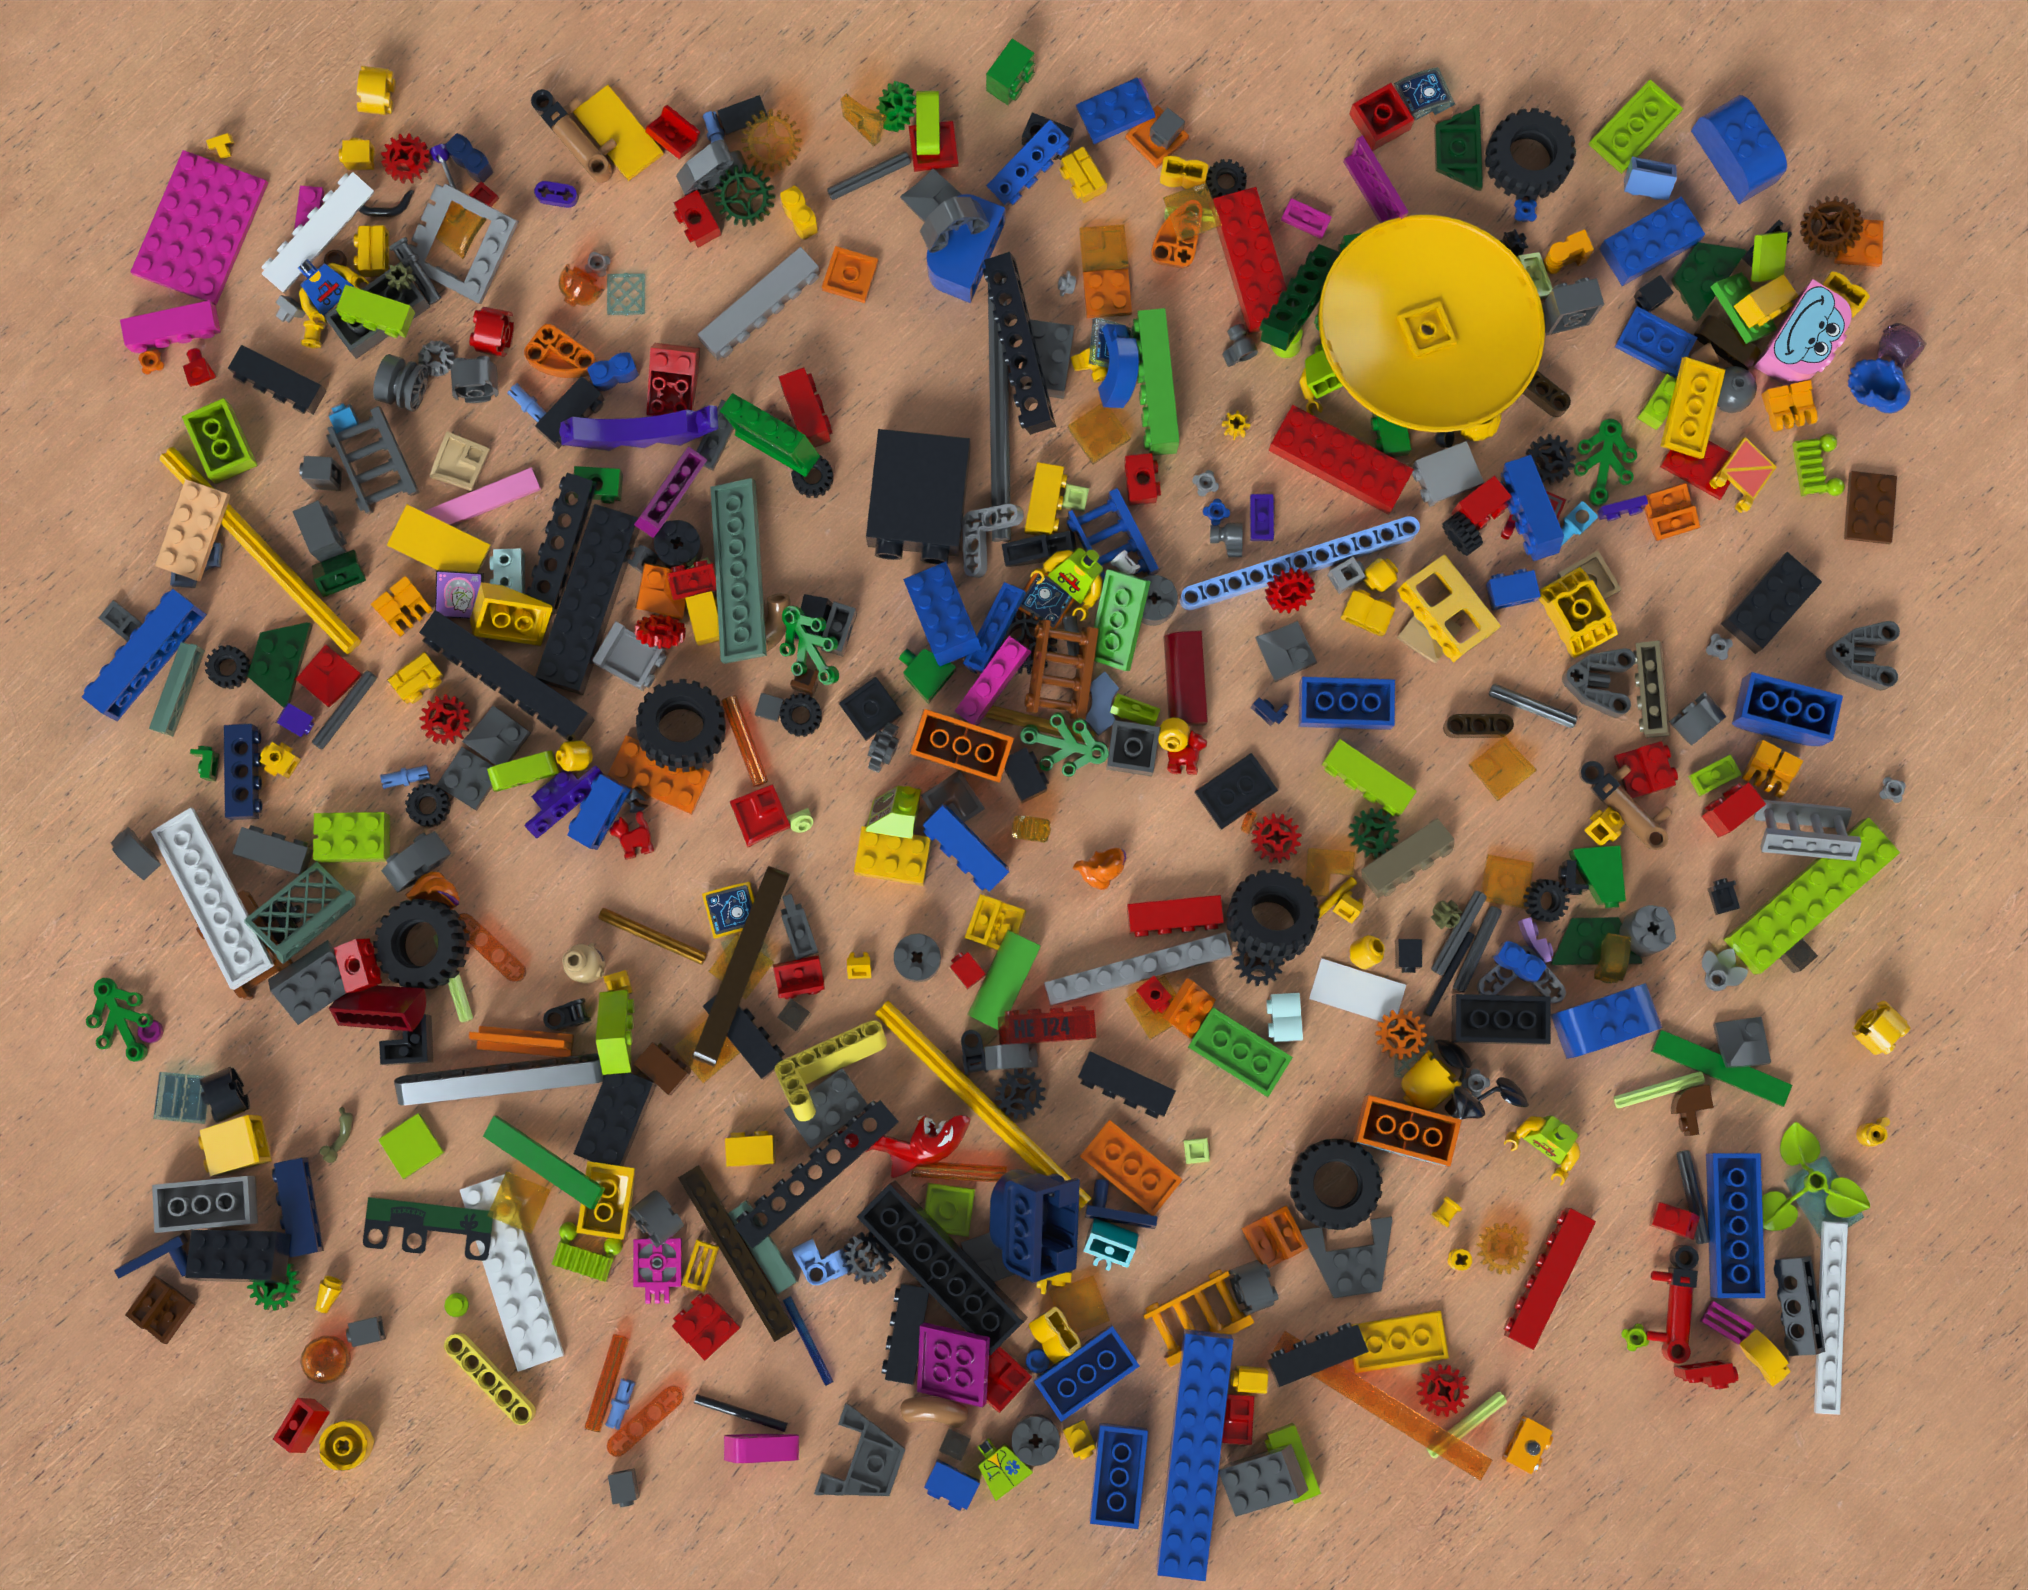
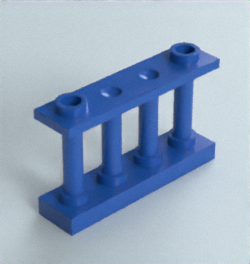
(1125, 524)

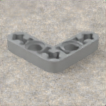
(979, 531)
(1543, 991)

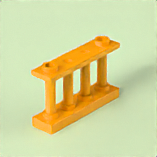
(1238, 1319)

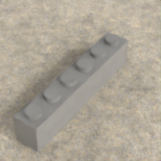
(759, 303)

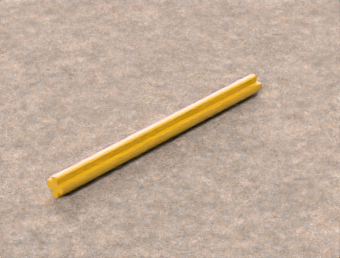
(269, 559)
(972, 1095)

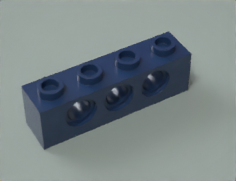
(234, 737)

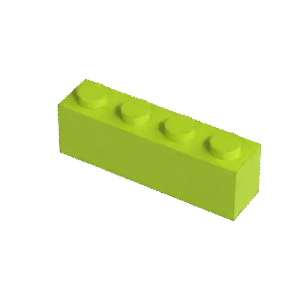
(1369, 778)

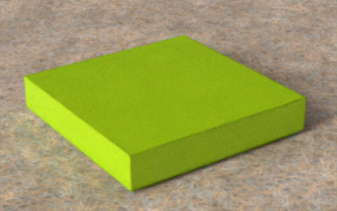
(1769, 256)
(411, 1146)
(950, 1207)

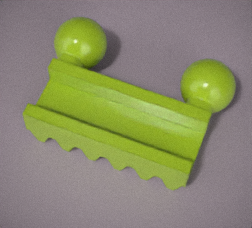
(1810, 466)
(582, 1260)

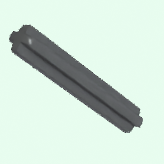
(869, 175)
(1533, 706)
(344, 710)
(1458, 932)
(1477, 949)
(1692, 1194)

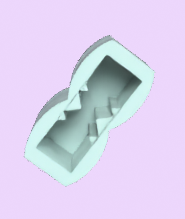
(1286, 1017)

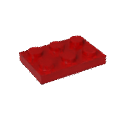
(1699, 471)

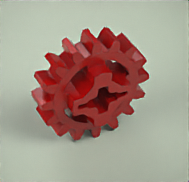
(402, 168)
(1290, 590)
(660, 631)
(454, 717)
(1277, 849)
(1452, 1384)

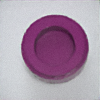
(151, 1034)

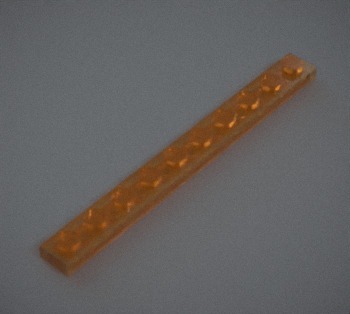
(1397, 1415)

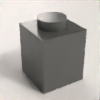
(1166, 129)
(365, 1331)
(623, 1487)

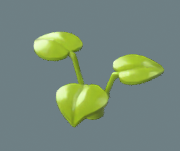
(1844, 1196)

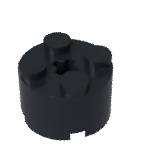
(672, 533)
(224, 1094)

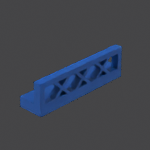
(995, 627)

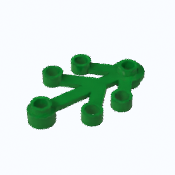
(1606, 458)
(806, 644)
(1068, 745)
(118, 1017)

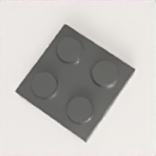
(467, 779)

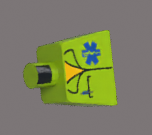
(1001, 1468)

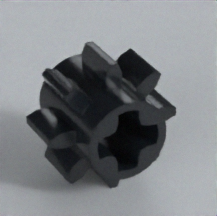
(1515, 242)

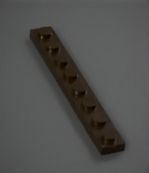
(737, 1253)

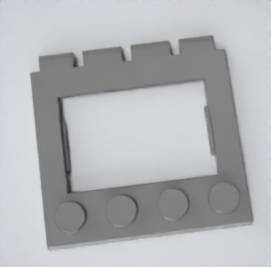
(490, 251)

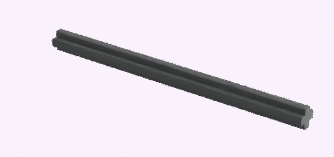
(998, 422)

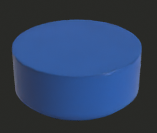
(1037, 1360)

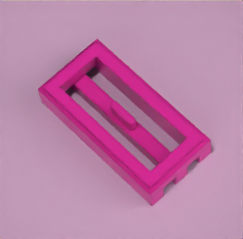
(1744, 1333)

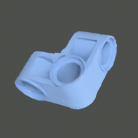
(810, 1258)

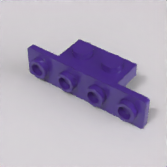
(559, 798)

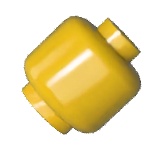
(1380, 574)
(1173, 734)
(574, 755)
(1367, 951)

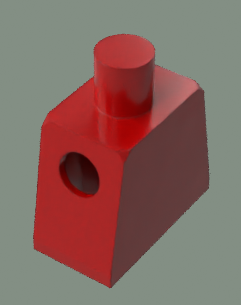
(1674, 1220)

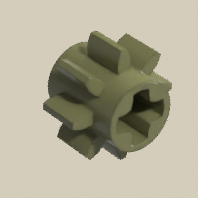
(395, 272)
(1446, 914)

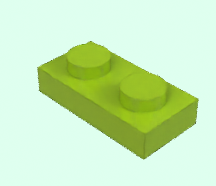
(1134, 710)
(1714, 775)

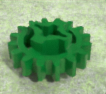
(897, 106)
(271, 1293)

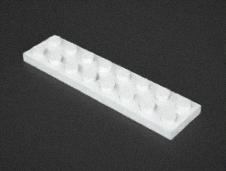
(212, 898)
(515, 1285)

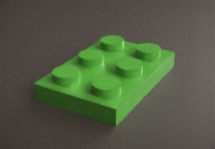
(1729, 293)

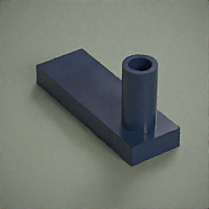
(1099, 1211)
(173, 1246)

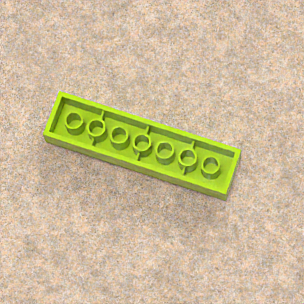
(1809, 899)

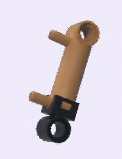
(572, 136)
(1635, 817)

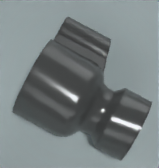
(1243, 346)
(1231, 535)

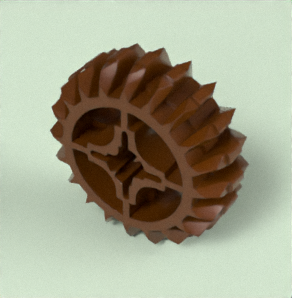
(1819, 213)

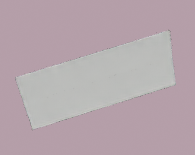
(1356, 991)

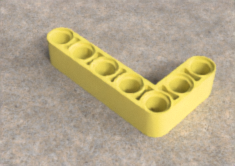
(824, 1059)

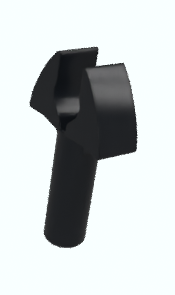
(633, 802)

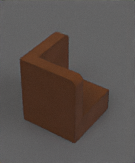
(806, 683)

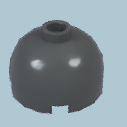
(1737, 390)

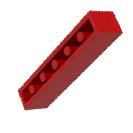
(1549, 1278)

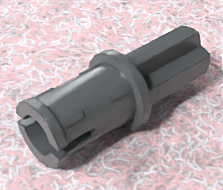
(1071, 625)

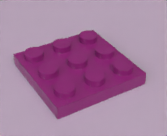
(953, 1364)

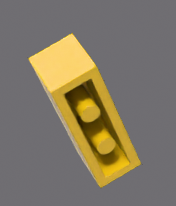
(1767, 302)
(1045, 499)

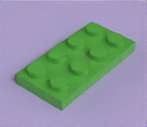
(1119, 618)
(1240, 1052)

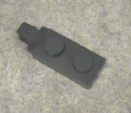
(798, 928)

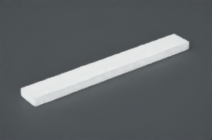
(1831, 1309)

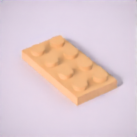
(192, 530)

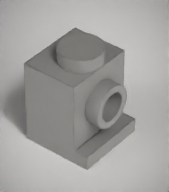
(1350, 566)

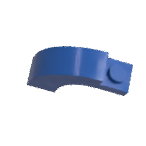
(1122, 369)

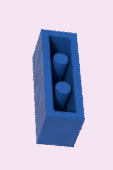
(598, 811)

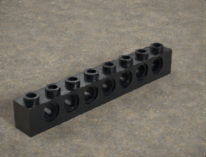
(1005, 267)
(754, 1234)

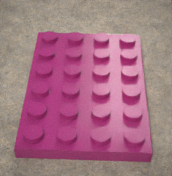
(199, 227)

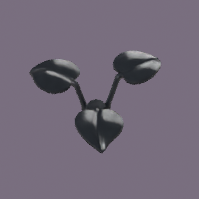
(1462, 1103)

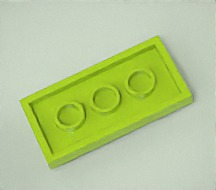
(1635, 126)

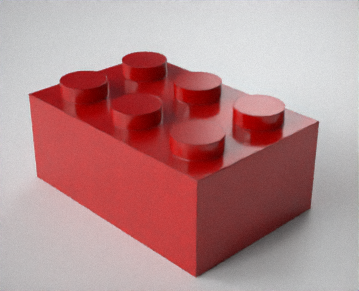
(806, 406)

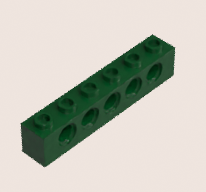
(1299, 299)

